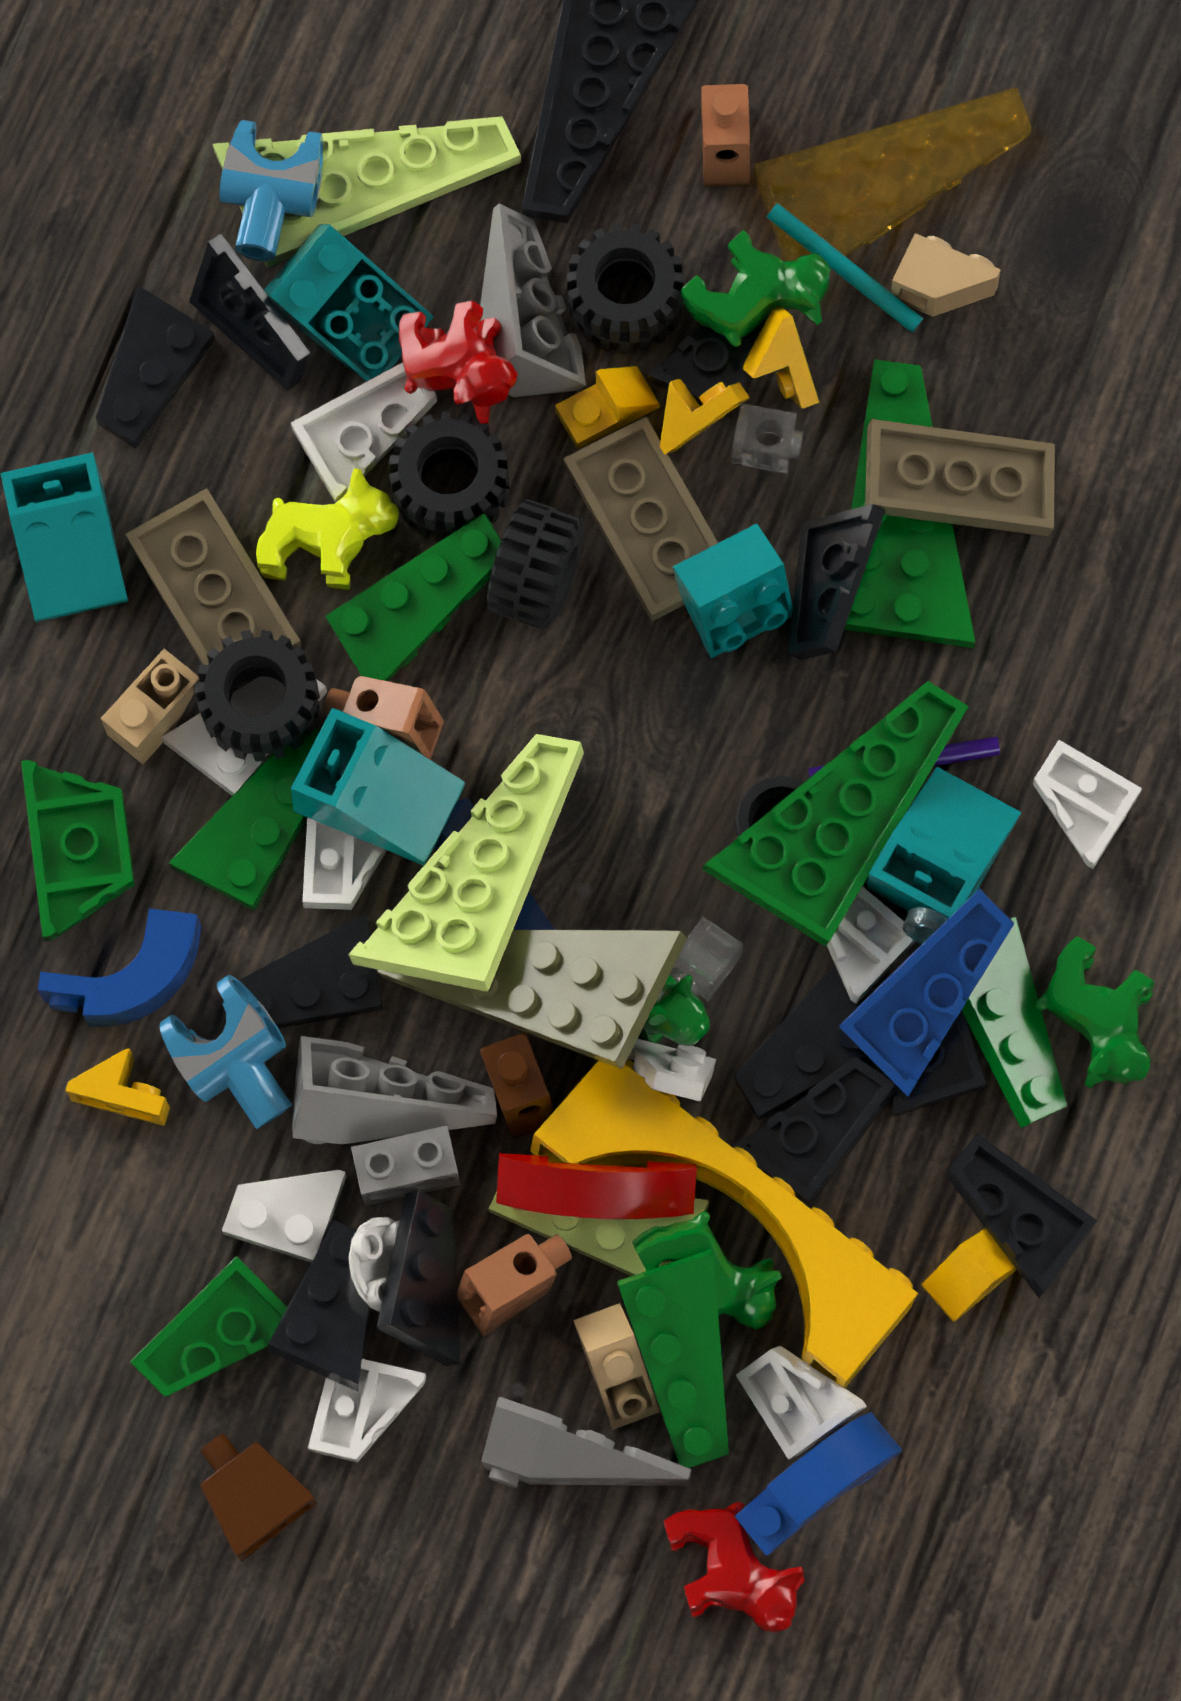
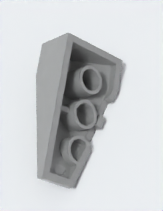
(361, 1099)

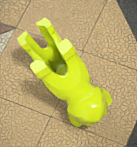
(327, 531)

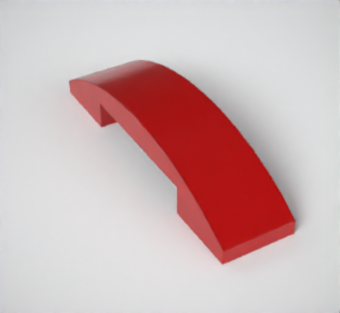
(596, 1190)

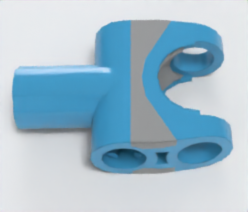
(269, 189)
(234, 1057)

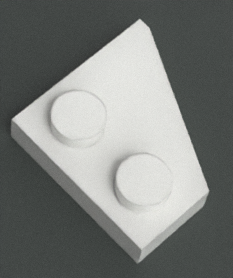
(796, 1400)

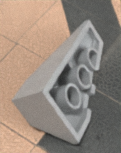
(528, 310)
(539, 1451)

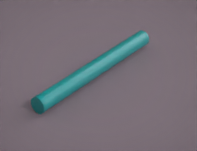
(845, 268)

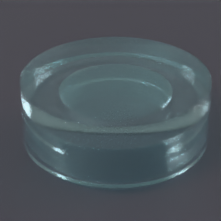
(922, 923)

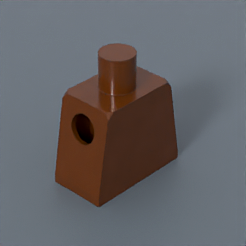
(517, 1084)
(251, 1495)

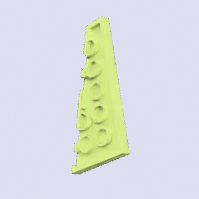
(388, 172)
(475, 884)

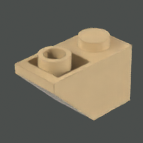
(940, 278)
(151, 706)
(616, 1366)

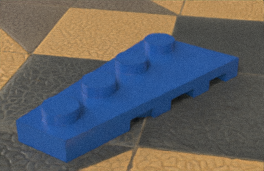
(922, 998)

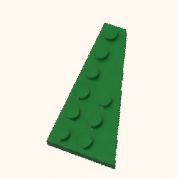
(914, 569)
(827, 834)

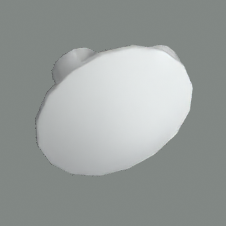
(371, 1258)

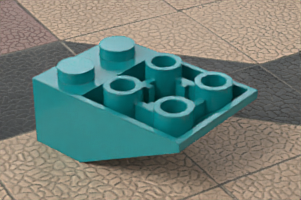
(343, 302)
(64, 536)
(375, 788)
(942, 846)

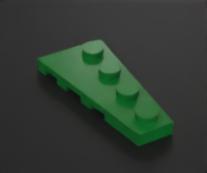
(406, 607)

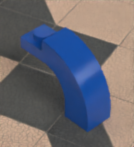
(140, 987)
(817, 1480)

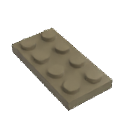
(960, 477)
(641, 511)
(206, 576)

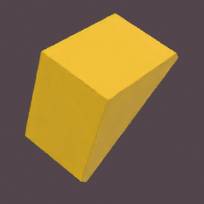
(968, 1275)

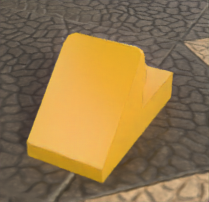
(781, 348)
(613, 402)
(687, 419)
(106, 1089)

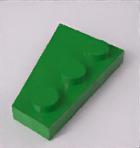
(215, 1330)

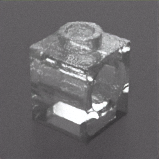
(757, 421)
(707, 958)

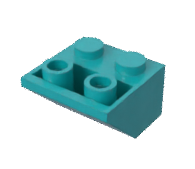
(734, 590)

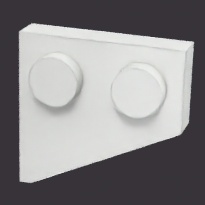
(1084, 799)
(336, 867)
(867, 944)
(672, 1070)
(286, 1213)
(354, 1420)

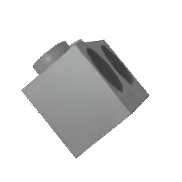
(405, 1164)

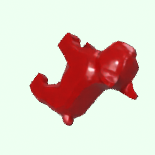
(457, 359)
(733, 1572)

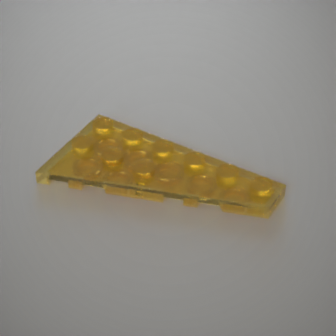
(880, 177)

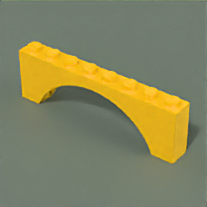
(843, 1290)

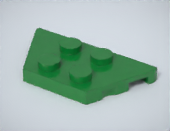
(76, 846)

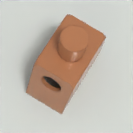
(725, 128)
(394, 707)
(497, 1289)

